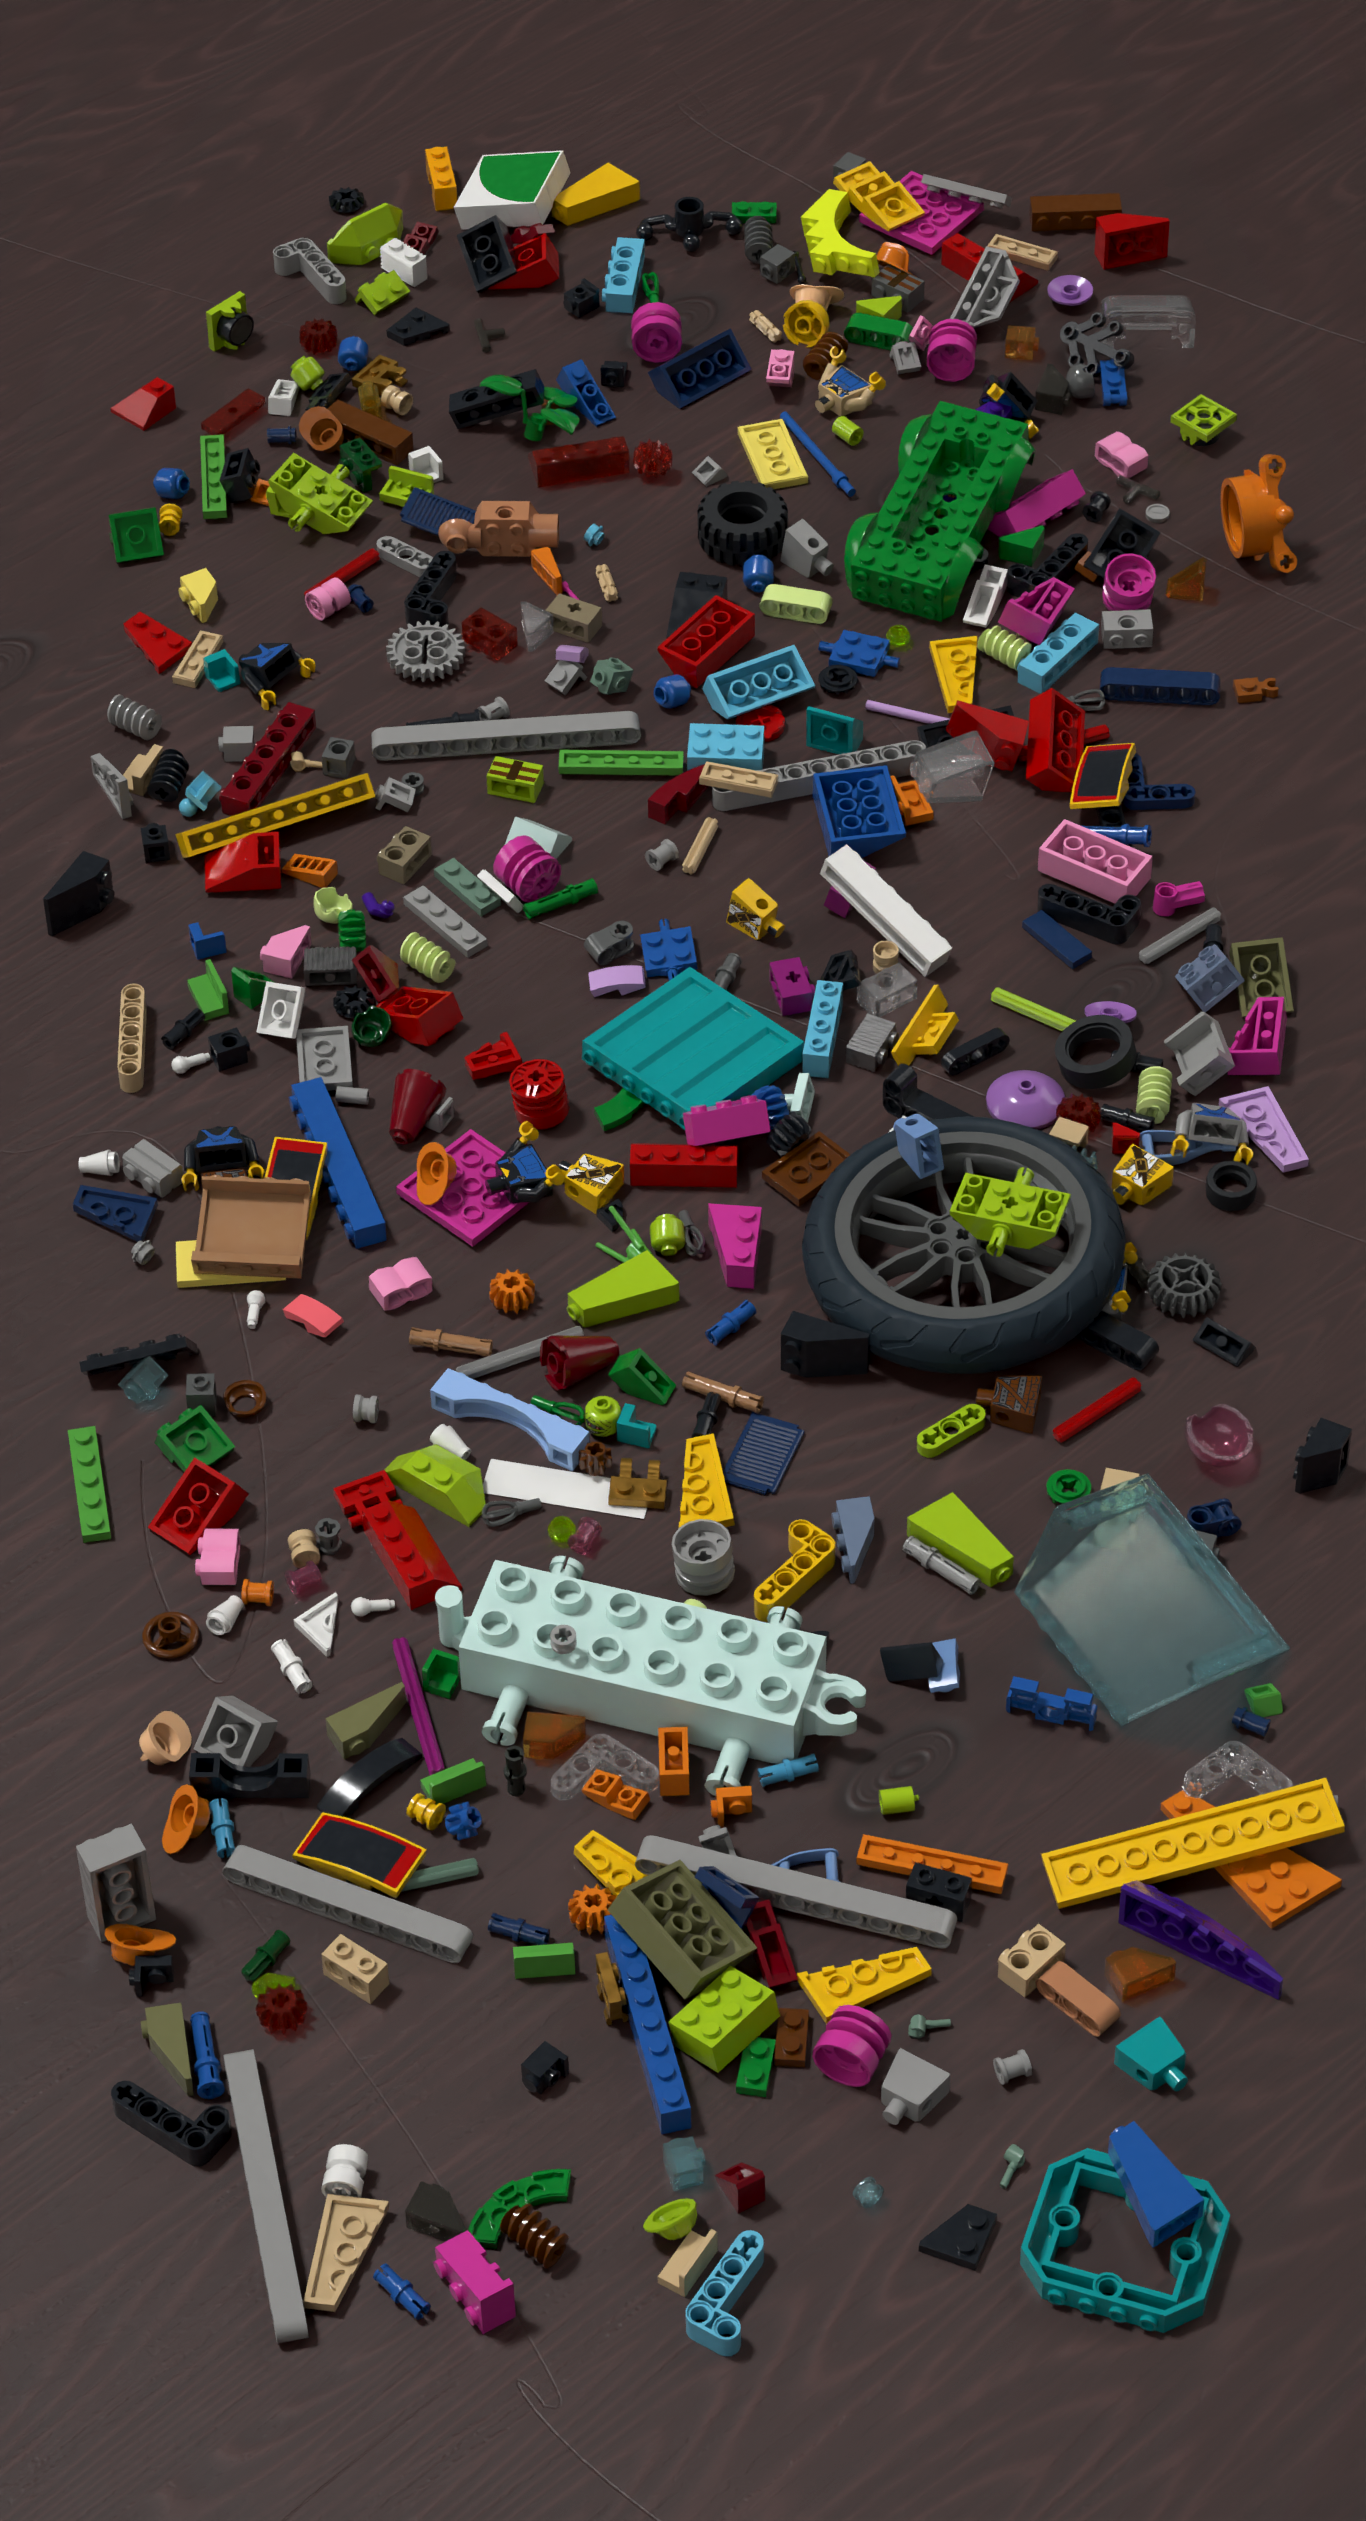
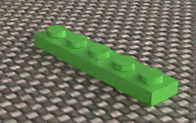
(212, 464)
(621, 762)
(89, 1484)

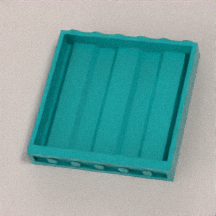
(691, 1047)

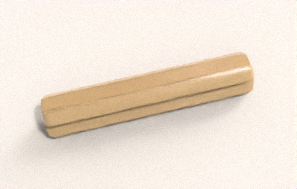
(700, 845)

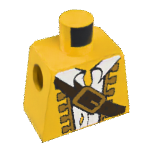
(753, 911)
(1140, 1177)
(592, 1180)

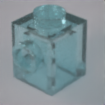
(143, 1380)
(683, 2163)

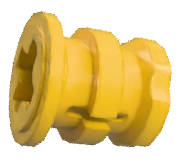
(170, 519)
(426, 1811)

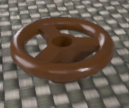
(170, 1631)

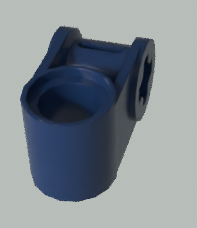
(1213, 1518)

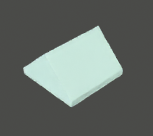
(550, 839)

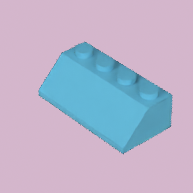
(757, 682)

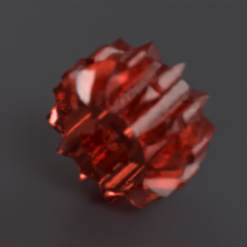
(318, 336)
(652, 458)
(1080, 1110)
(281, 2008)

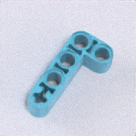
(744, 2258)

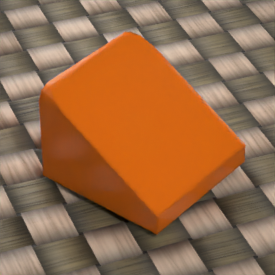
(259, 494)

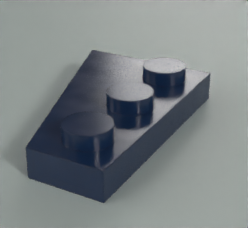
(116, 1210)

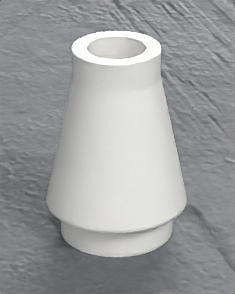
(100, 1163)
(448, 1439)
(223, 1617)

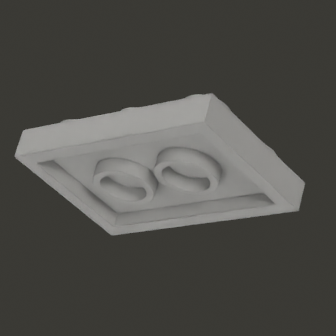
(326, 1055)

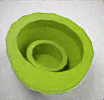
(672, 2219)

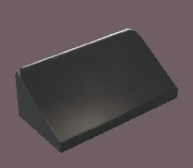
(1223, 1342)
(911, 1661)

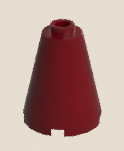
(413, 1104)
(575, 1357)

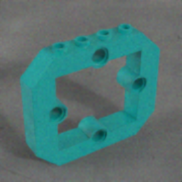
(1084, 2289)

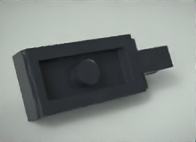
(329, 390)

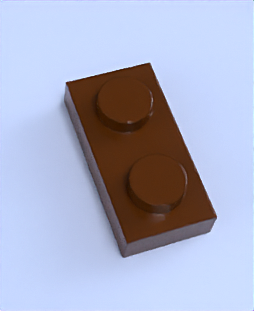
(791, 2037)

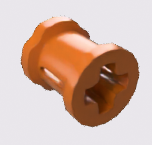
(257, 1592)

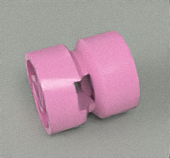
(327, 599)

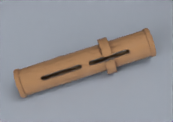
(445, 1341)
(732, 1395)

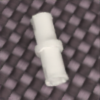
(291, 1666)

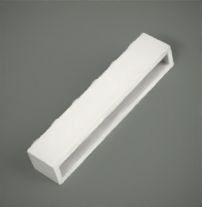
(886, 910)

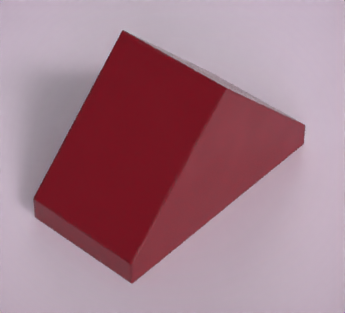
(378, 972)
(742, 2186)

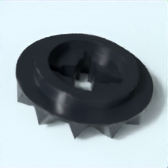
(340, 200)
(841, 673)
(350, 1010)

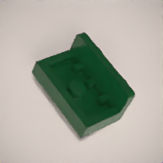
(360, 462)

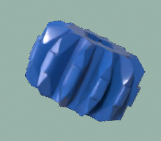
(775, 1103)

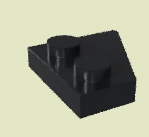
(416, 326)
(843, 968)
(961, 2237)

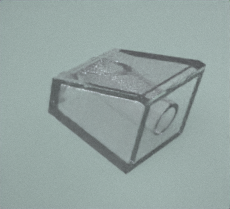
(953, 770)

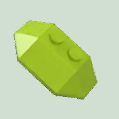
(364, 235)
(441, 1482)

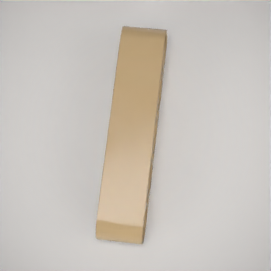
(132, 1038)

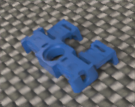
(1074, 1706)

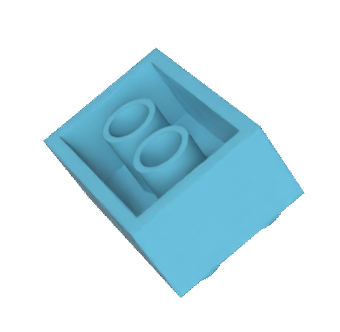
(726, 745)

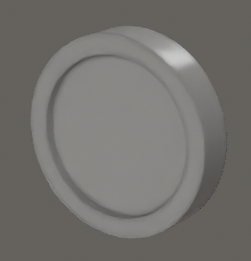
(1157, 513)

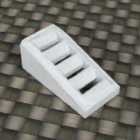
(282, 397)

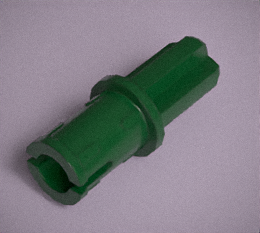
(265, 1956)

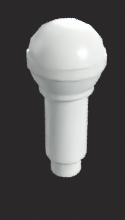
(182, 1064)
(255, 1302)
(362, 1606)

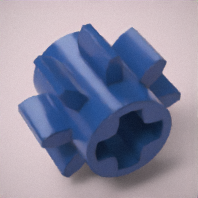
(463, 1821)

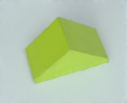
(882, 307)

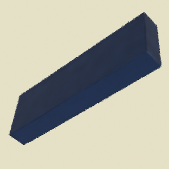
(1057, 939)

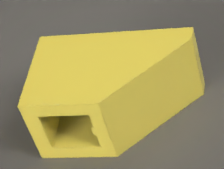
(199, 592)

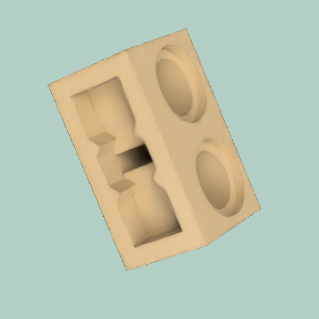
(1031, 1961)
(355, 1968)

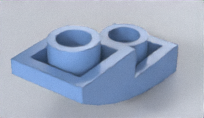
(950, 1673)

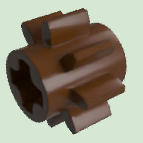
(595, 1458)

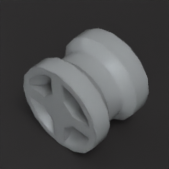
(365, 1408)

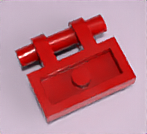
(364, 1493)

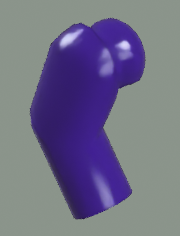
(381, 910)

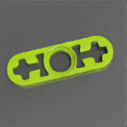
(956, 1420)

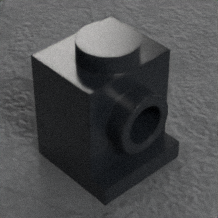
(582, 299)
(155, 836)
(544, 2068)

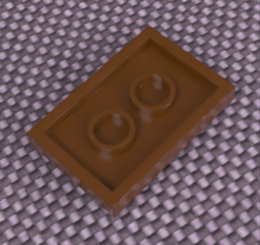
(805, 1168)

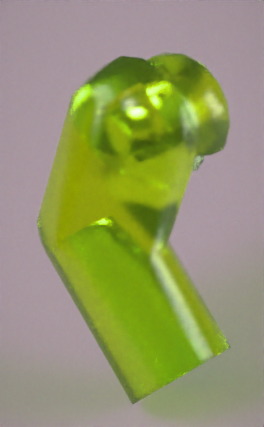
(272, 1981)

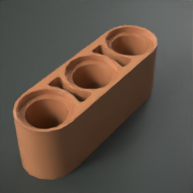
(1078, 1998)

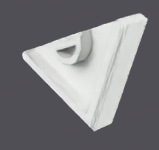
(319, 1623)

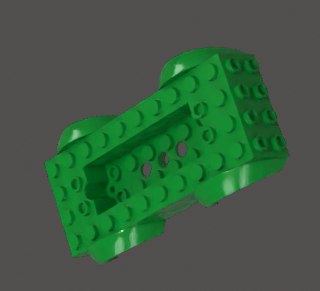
(940, 454)

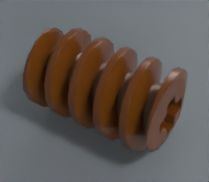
(818, 358)
(534, 2234)

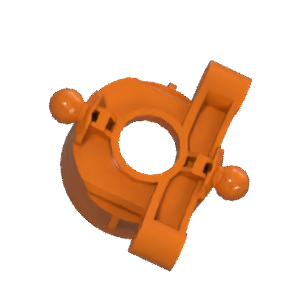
(1256, 516)

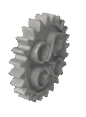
(407, 651)

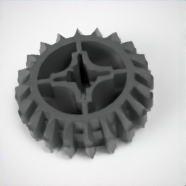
(1184, 1292)

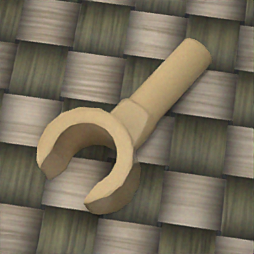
(299, 763)

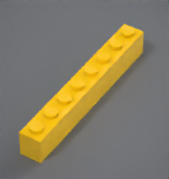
(275, 815)

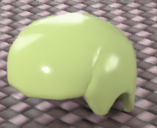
(329, 904)

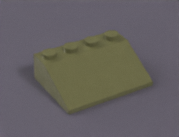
(681, 1928)

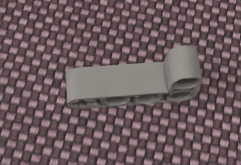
(318, 269)

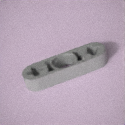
(392, 549)

